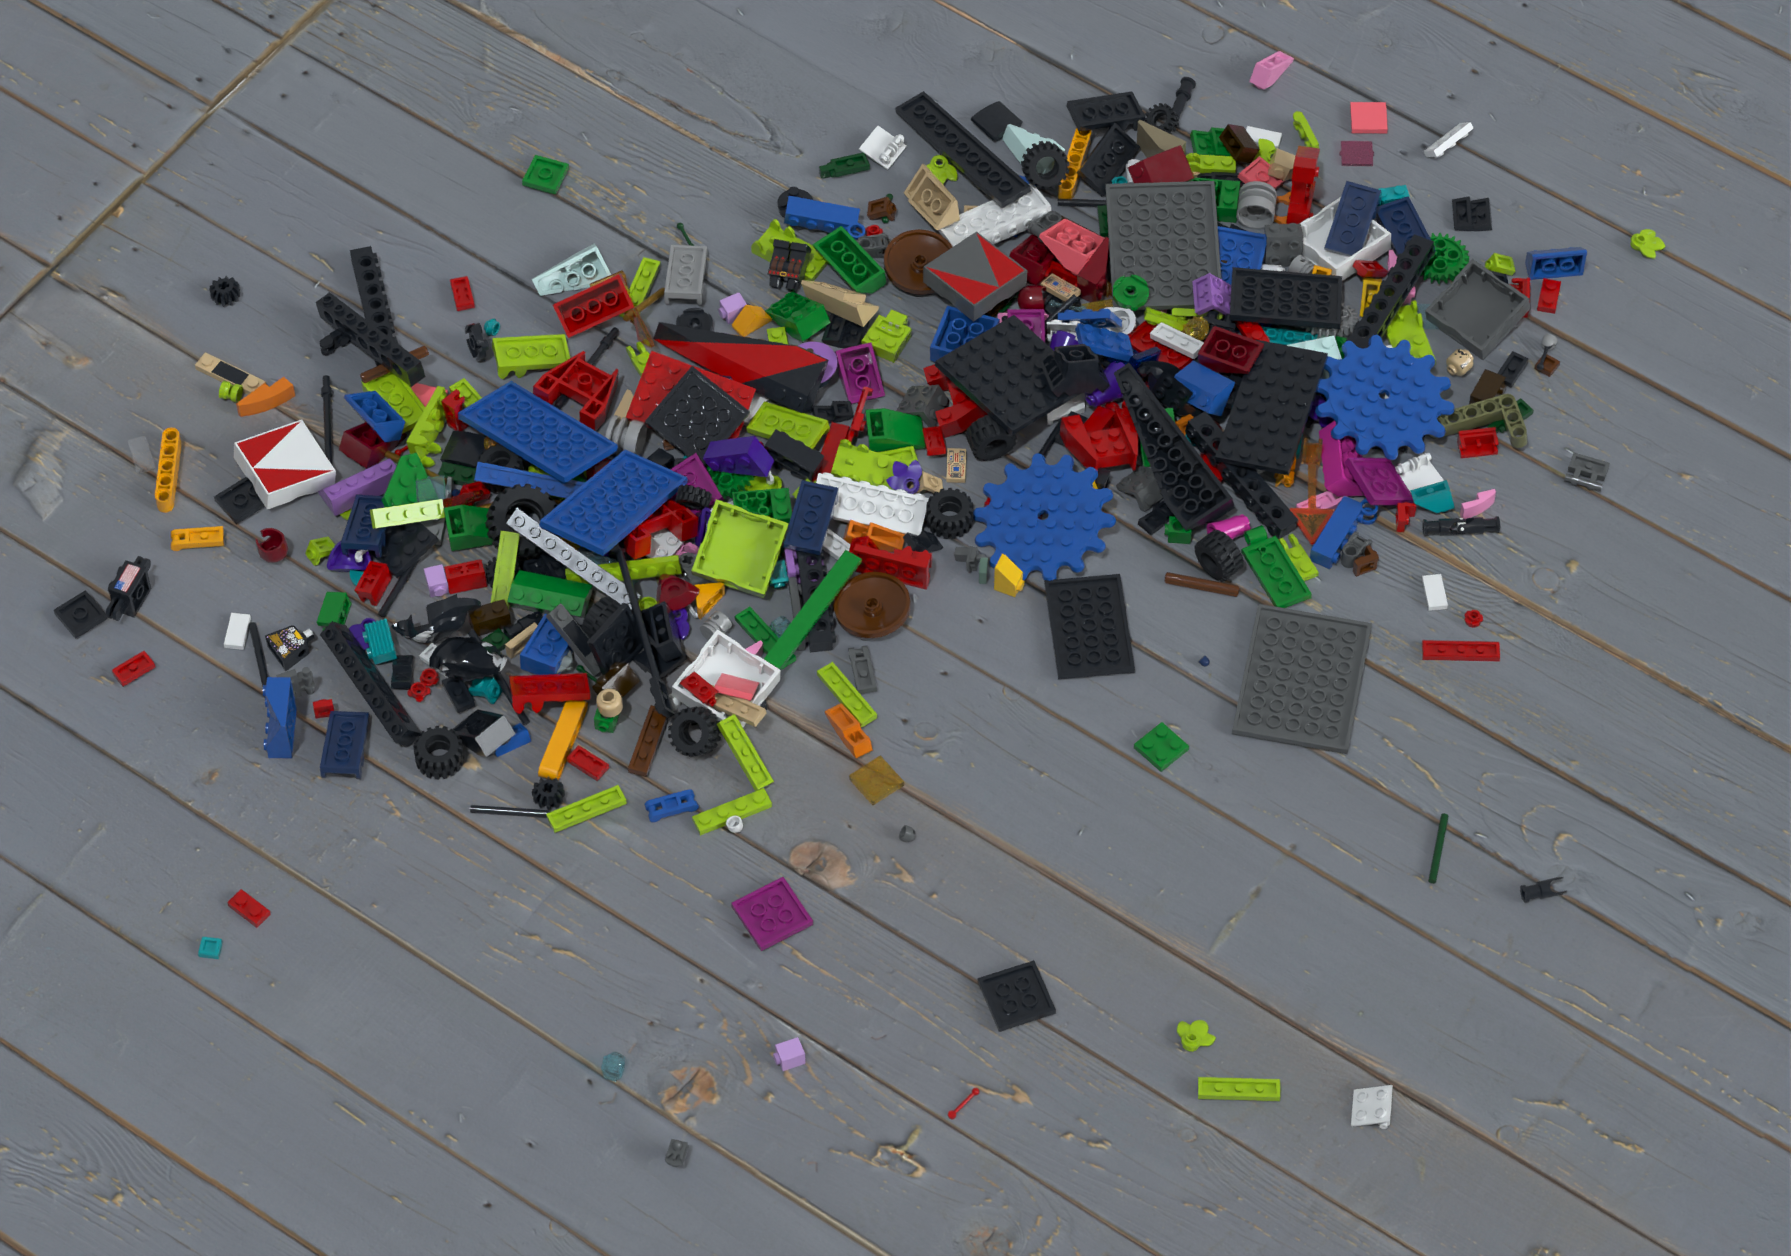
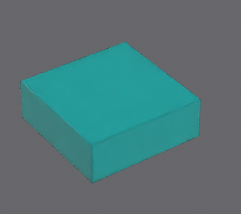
(210, 947)

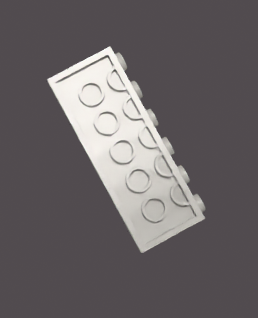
(998, 222)
(877, 504)

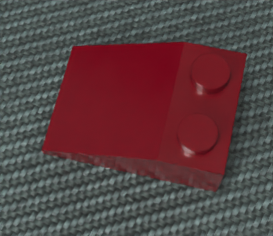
(1163, 167)
(1034, 258)
(1093, 276)
(1229, 352)
(365, 445)

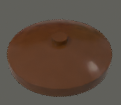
(909, 254)
(872, 605)

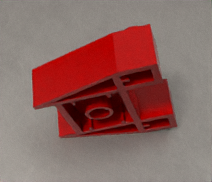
(1303, 184)
(583, 384)
(964, 410)
(1102, 447)
(670, 515)

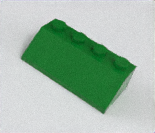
(851, 261)
(544, 593)

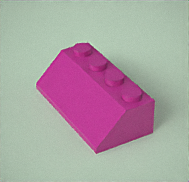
(1333, 455)

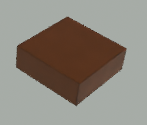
(1550, 365)

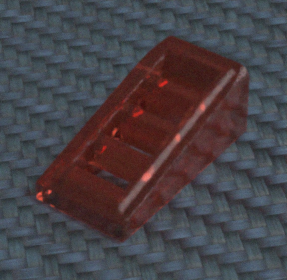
(463, 499)

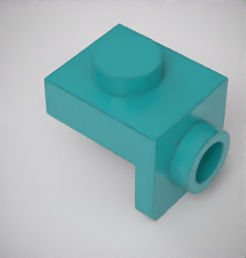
(779, 576)
(486, 688)

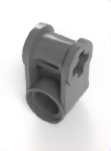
(1043, 223)
(873, 244)
(1353, 549)
(687, 561)

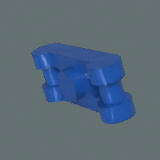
(671, 805)

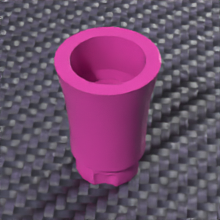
(1232, 526)

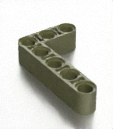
(1482, 417)

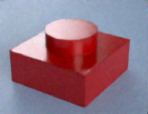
(322, 708)

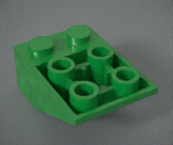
(1226, 198)
(799, 315)
(893, 430)
(768, 502)
(466, 526)

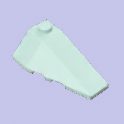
(1019, 140)
(573, 272)

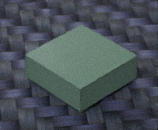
(983, 570)

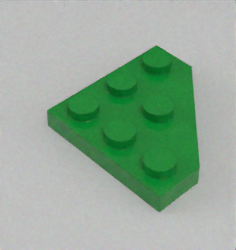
(402, 484)

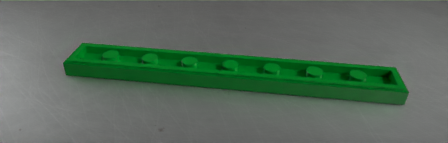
(813, 609)

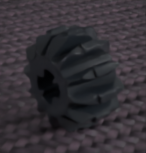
(225, 291)
(548, 793)

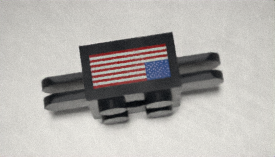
(129, 588)

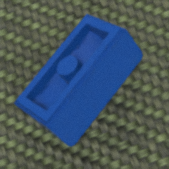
(519, 739)

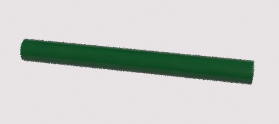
(1438, 848)

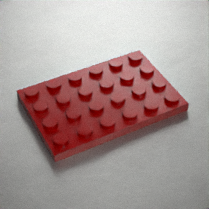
(660, 377)

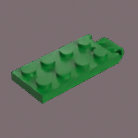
(1274, 569)

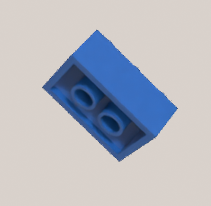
(1555, 263)
(1208, 387)
(377, 414)

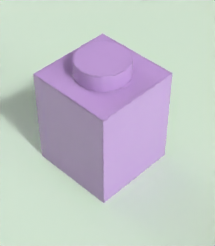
(731, 307)
(436, 580)
(789, 1054)

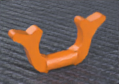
(1286, 200)

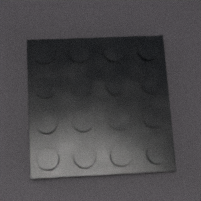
(696, 414)

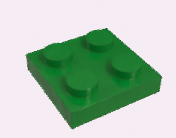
(545, 174)
(1161, 746)

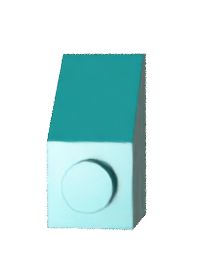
(1434, 497)

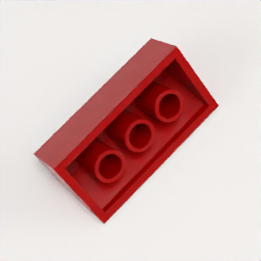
(594, 305)

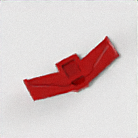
(858, 423)

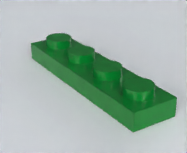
(759, 630)

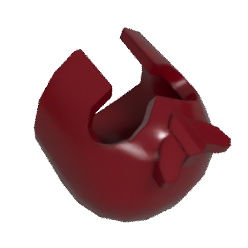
(1031, 297)
(274, 548)

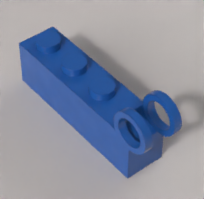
(822, 216)
(1339, 529)

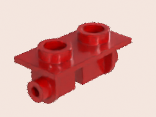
(700, 688)

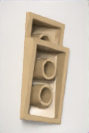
(932, 199)
(840, 301)

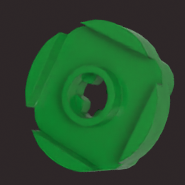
(1128, 301)

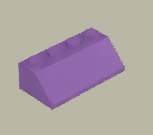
(370, 481)

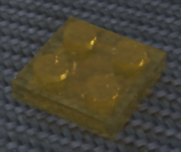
(876, 780)

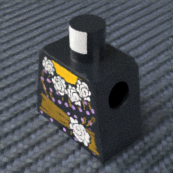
(289, 645)

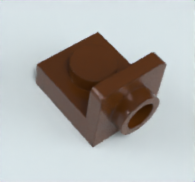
(881, 208)
(1366, 563)

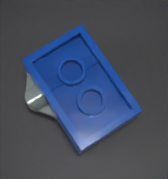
(546, 651)

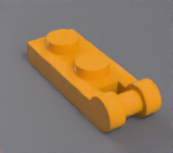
(197, 537)

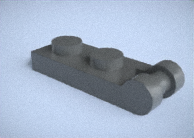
(862, 670)

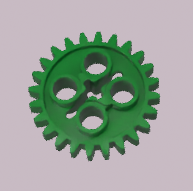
(1447, 259)
(729, 482)

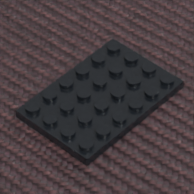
(1286, 298)
(1089, 626)

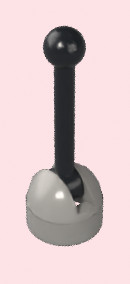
(1548, 343)

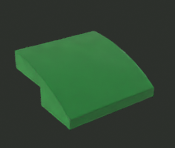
(1208, 142)

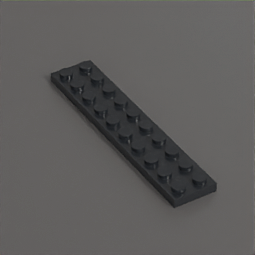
(963, 149)

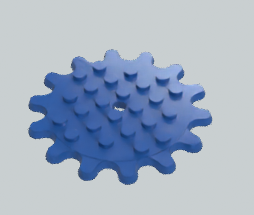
(1391, 422)
(1046, 544)

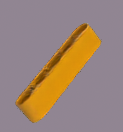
(1076, 157)
(168, 470)
(562, 739)

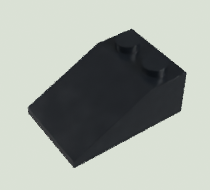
(484, 732)

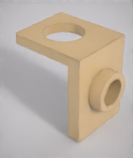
(928, 483)

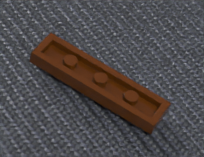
(647, 742)

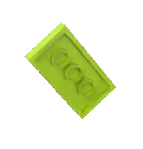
(764, 248)
(1409, 326)
(529, 353)
(398, 396)
(796, 424)
(427, 429)
(863, 464)

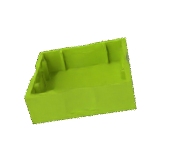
(740, 549)

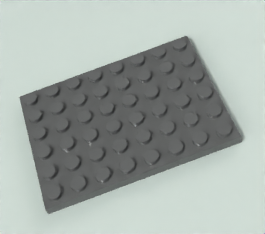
(1163, 236)
(1302, 678)

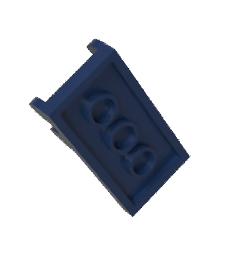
(1353, 219)
(1401, 221)
(811, 517)
(359, 528)
(344, 743)

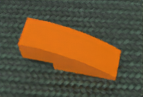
(266, 398)
(883, 537)
(849, 730)

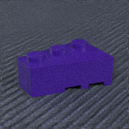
(739, 456)

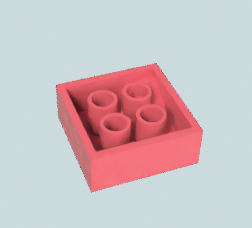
(1071, 244)

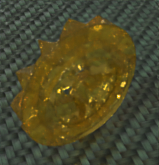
(1198, 322)

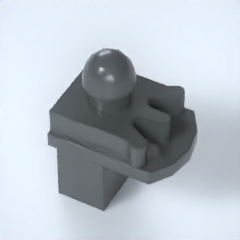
(970, 556)
(676, 1153)

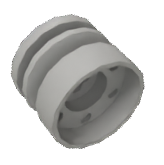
(1256, 204)
(627, 437)

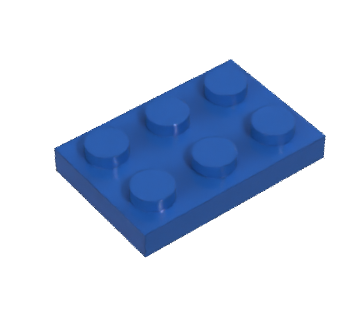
(1100, 319)
(1105, 342)

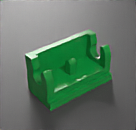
(334, 608)

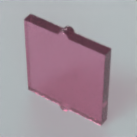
(1356, 153)

